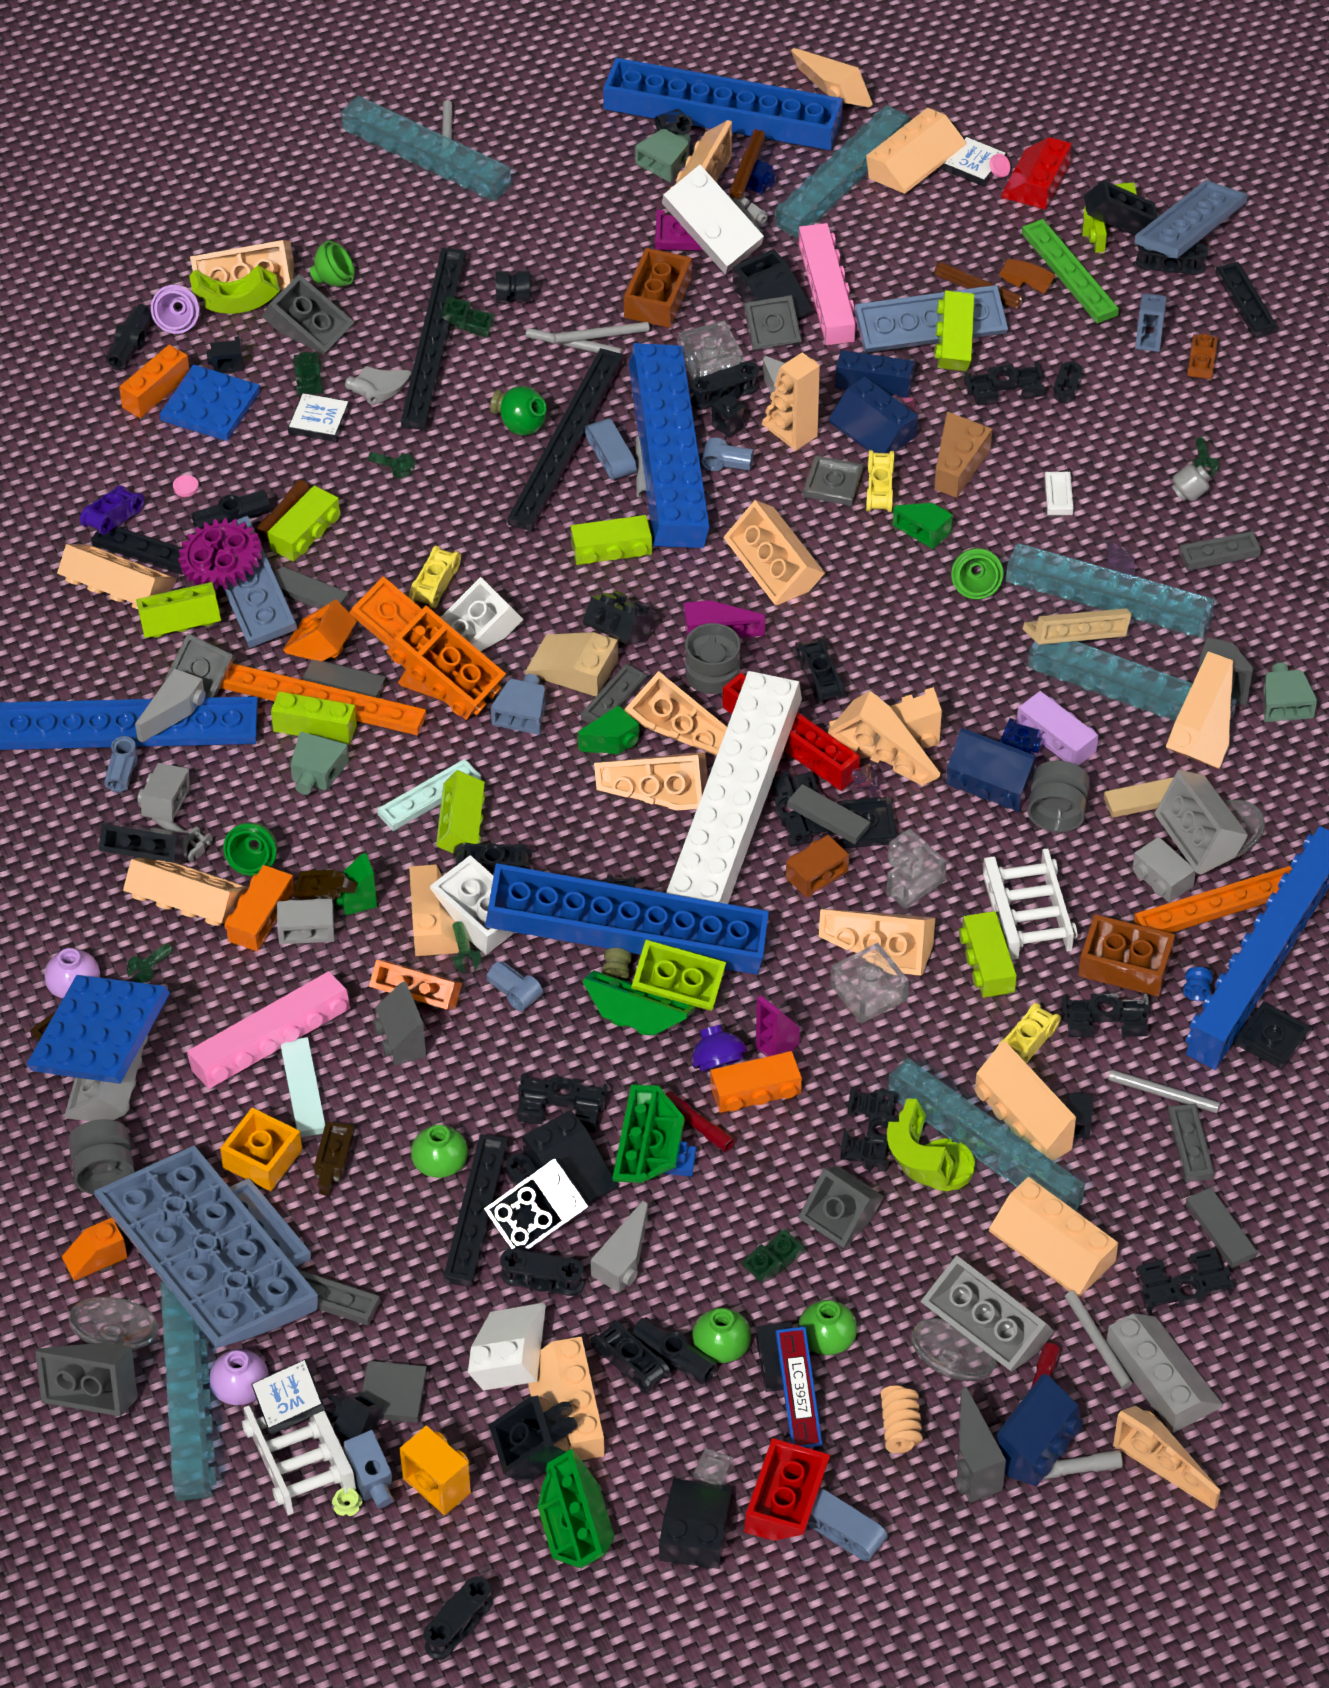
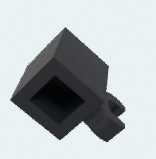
(355, 1414)

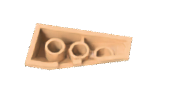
(833, 77)
(675, 714)
(878, 731)

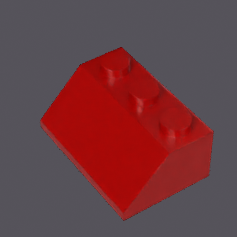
(1039, 173)
(785, 1491)

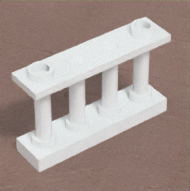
(1002, 897)
(329, 1450)

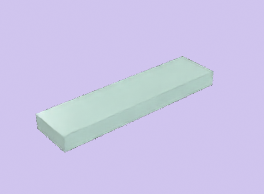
(420, 798)
(303, 1087)

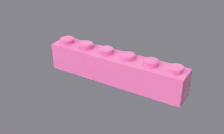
(827, 284)
(268, 1029)

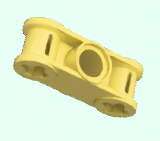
(880, 481)
(435, 576)
(1032, 1031)

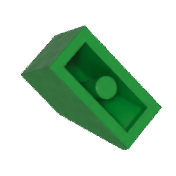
(923, 522)
(609, 733)
(364, 895)

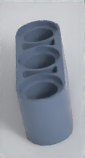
(610, 449)
(846, 1526)

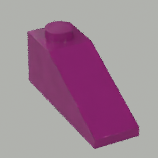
(742, 621)
(774, 1029)

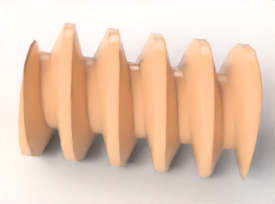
(901, 1419)

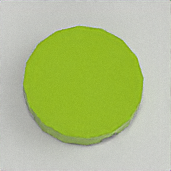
(963, 1163)

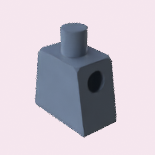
(1150, 314)
(520, 705)
(369, 1468)

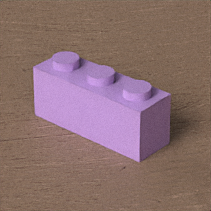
(1059, 729)

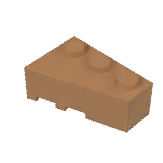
(960, 453)

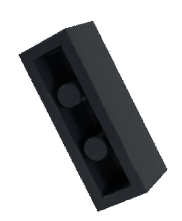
(1119, 207)
(144, 842)

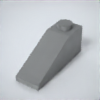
(171, 704)
(619, 1257)

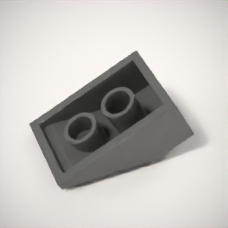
(307, 316)
(88, 1377)
(978, 1456)

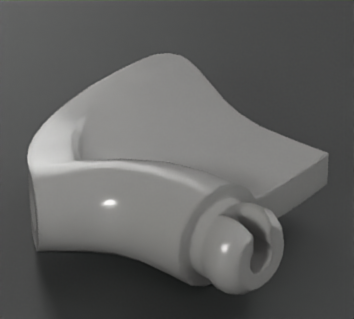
(378, 384)

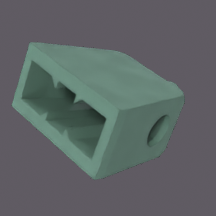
(663, 153)
(1287, 695)
(317, 762)

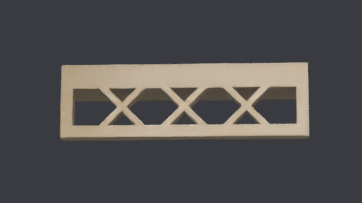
(1079, 626)

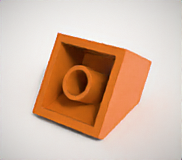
(322, 633)

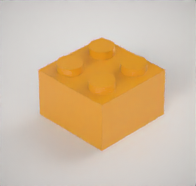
(261, 1149)
(435, 1469)

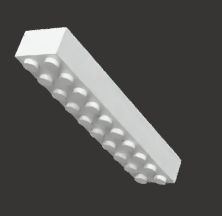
(736, 788)

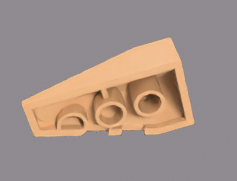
(238, 262)
(1205, 717)
(660, 780)
(431, 921)
(903, 937)
(1152, 1444)

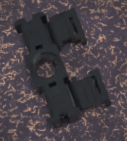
(986, 386)
(795, 822)
(1082, 1012)
(537, 1090)
(880, 1115)
(1162, 1292)

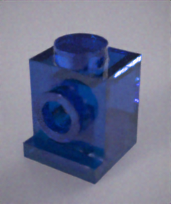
(761, 177)
(1022, 737)

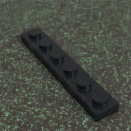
(472, 1217)

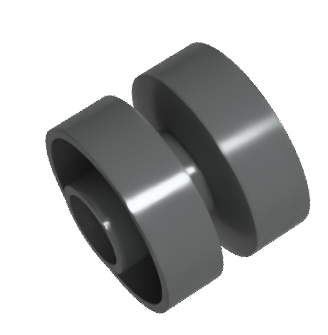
(711, 657)
(1058, 796)
(100, 1154)

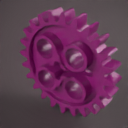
(220, 553)

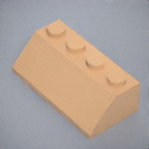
(914, 151)
(711, 152)
(773, 553)
(112, 574)
(183, 889)
(1025, 1103)
(1054, 1237)
(566, 1378)

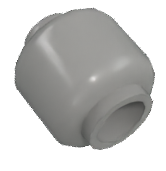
(1191, 482)

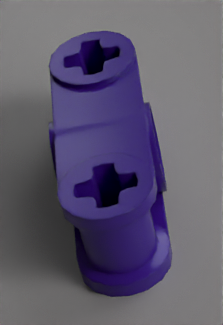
(112, 509)

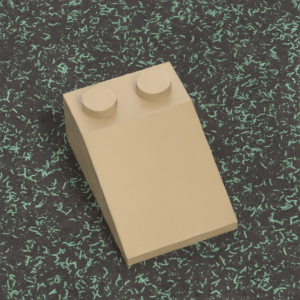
(575, 660)

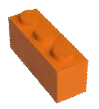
(154, 381)
(258, 908)
(422, 985)
(755, 1082)

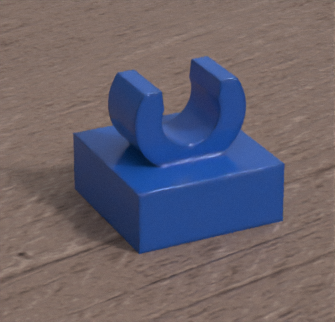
(685, 1161)

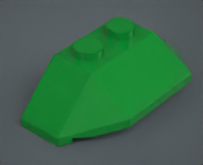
(634, 1007)
(648, 1135)
(574, 1512)

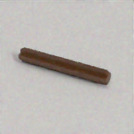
(747, 164)
(970, 281)

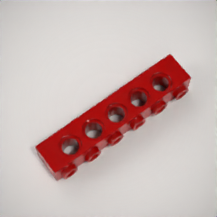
(808, 744)

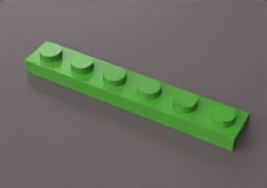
(1070, 271)

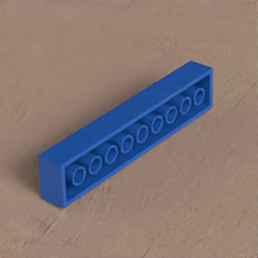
(712, 99)
(668, 446)
(624, 917)
(1261, 953)

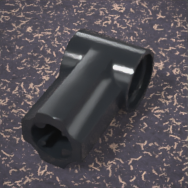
(674, 122)

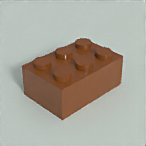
(657, 287)
(1126, 955)

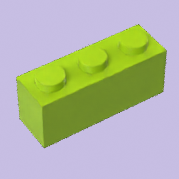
(954, 330)
(304, 523)
(611, 539)
(178, 610)
(313, 716)
(460, 811)
(988, 954)

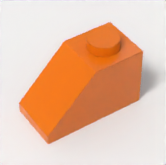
(95, 1249)

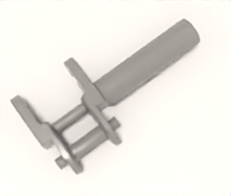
(195, 833)

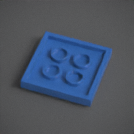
(210, 402)

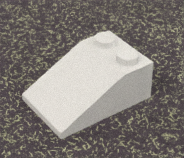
(482, 616)
(466, 898)
(508, 1347)

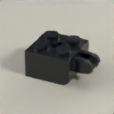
(620, 617)
(532, 1436)

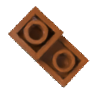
(1018, 271)
(1202, 356)

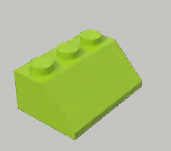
(678, 975)

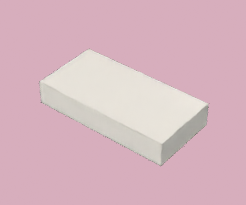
(1058, 493)

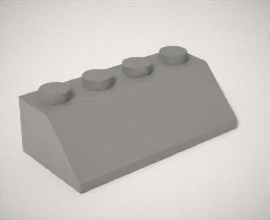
(1200, 822)
(100, 1099)
(987, 1315)
(1161, 1371)

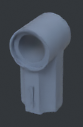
(719, 455)
(121, 764)
(518, 989)

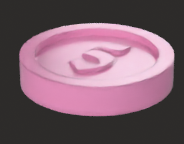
(999, 165)
(185, 486)

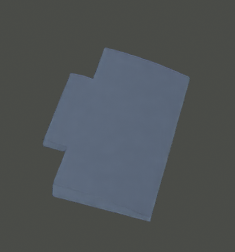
(213, 1246)

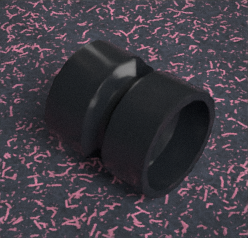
(513, 286)

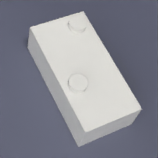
(712, 219)

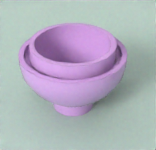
(166, 314)
(65, 966)
(234, 1384)

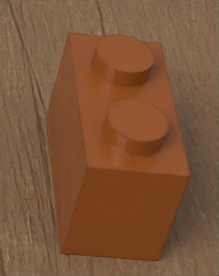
(817, 866)

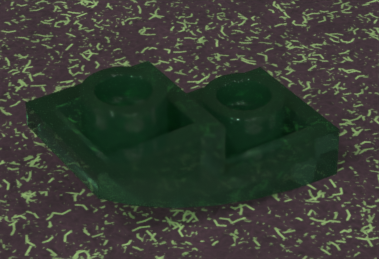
(459, 314)
(307, 373)
(774, 1257)

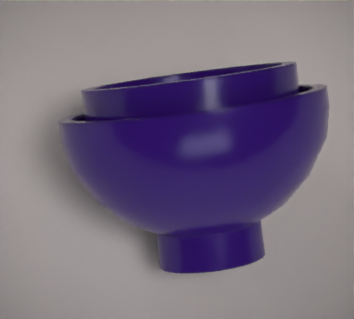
(717, 1049)

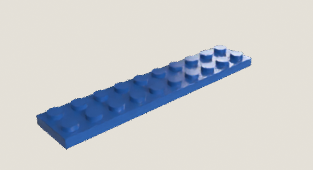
(102, 721)

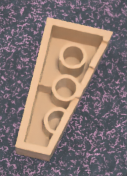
(795, 402)
(919, 716)

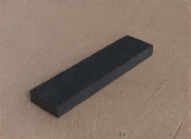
(1246, 300)
(140, 548)

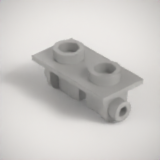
(753, 213)

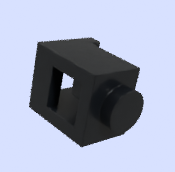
(225, 356)
(731, 410)
(1081, 1107)

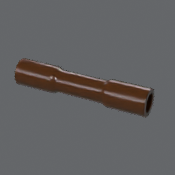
(296, 492)

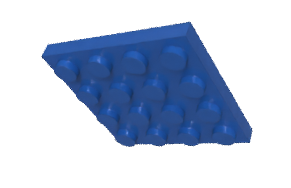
(98, 1029)

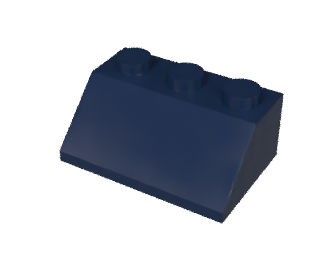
(888, 373)
(874, 418)
(991, 770)
(1038, 1431)

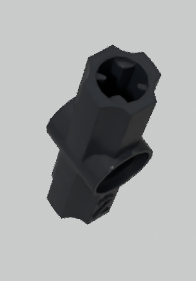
(129, 337)
(232, 508)
(686, 1359)

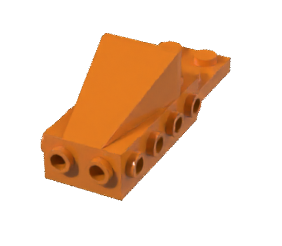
(430, 650)

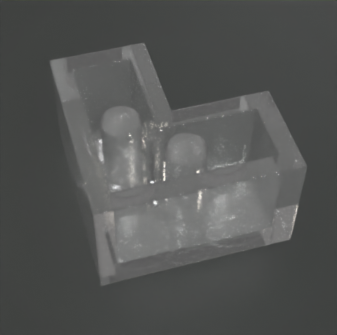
(915, 870)

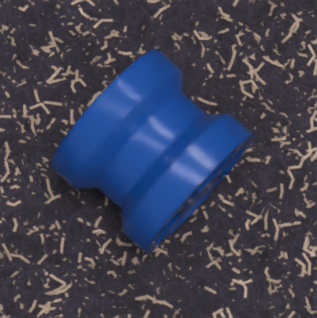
(1197, 983)

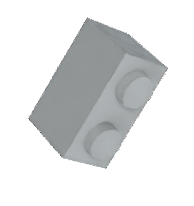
(164, 792)
(1163, 869)
(305, 921)

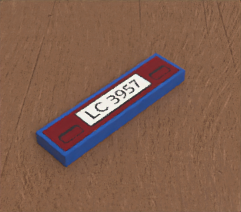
(798, 1387)

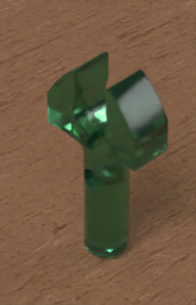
(1204, 459)
(397, 464)
(464, 949)
(146, 964)

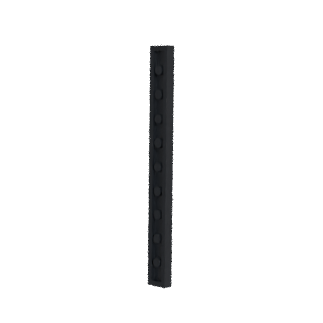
(432, 340)
(565, 440)

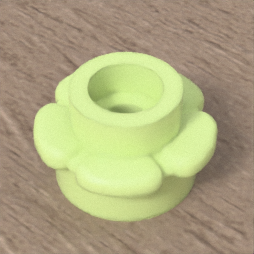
(352, 1497)

